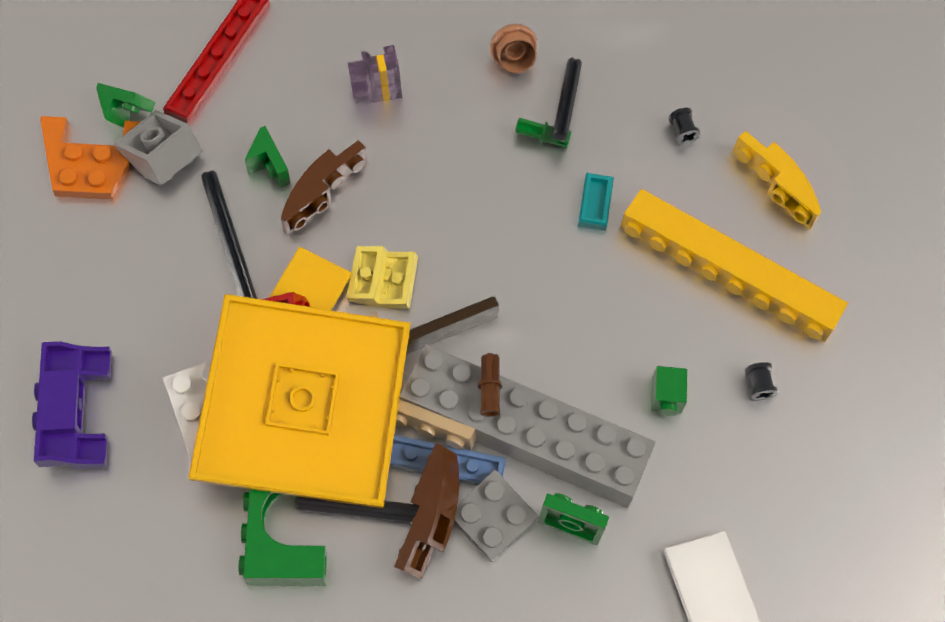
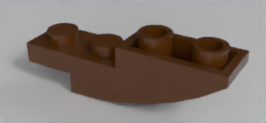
(313, 188)
(437, 504)

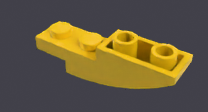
(788, 183)

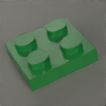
(572, 519)

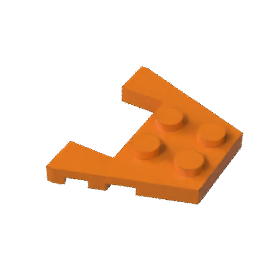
(82, 168)

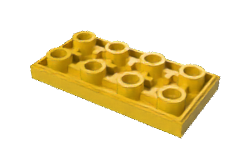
(313, 278)

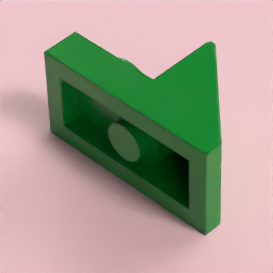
(119, 103)
(265, 155)

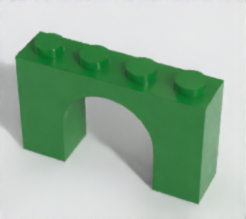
(271, 562)

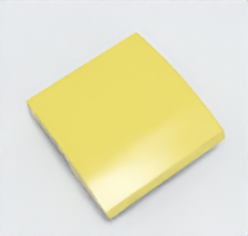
(382, 277)

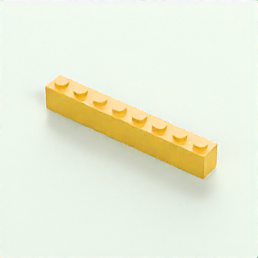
(733, 265)

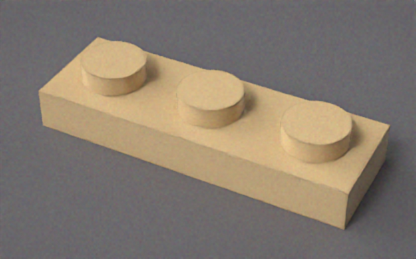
(432, 424)

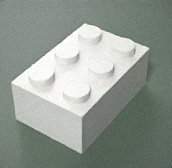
(186, 395)

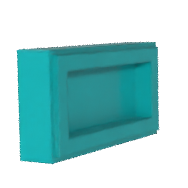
(595, 201)

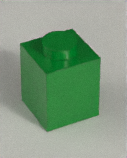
(669, 390)

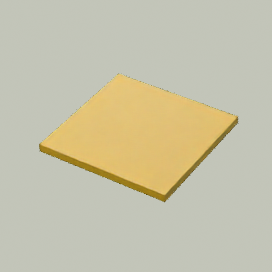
(301, 402)

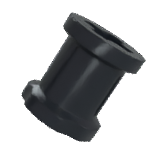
(684, 126)
(761, 381)

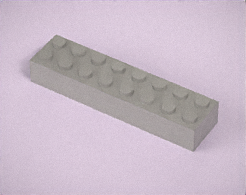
(533, 427)

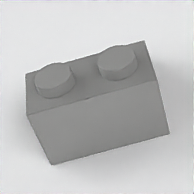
(159, 147)

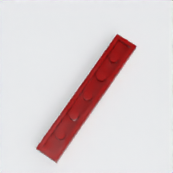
(214, 59)

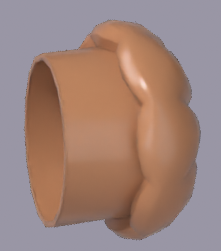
(514, 48)

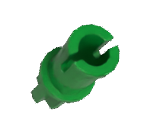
(539, 131)

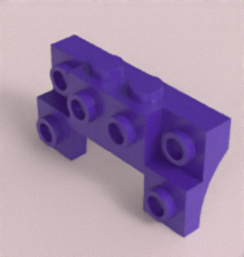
(61, 406)

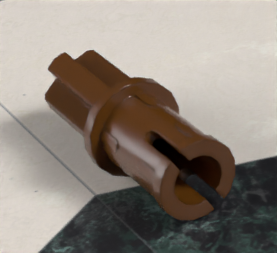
(490, 385)

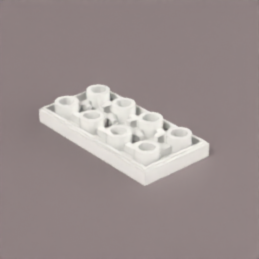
(710, 581)

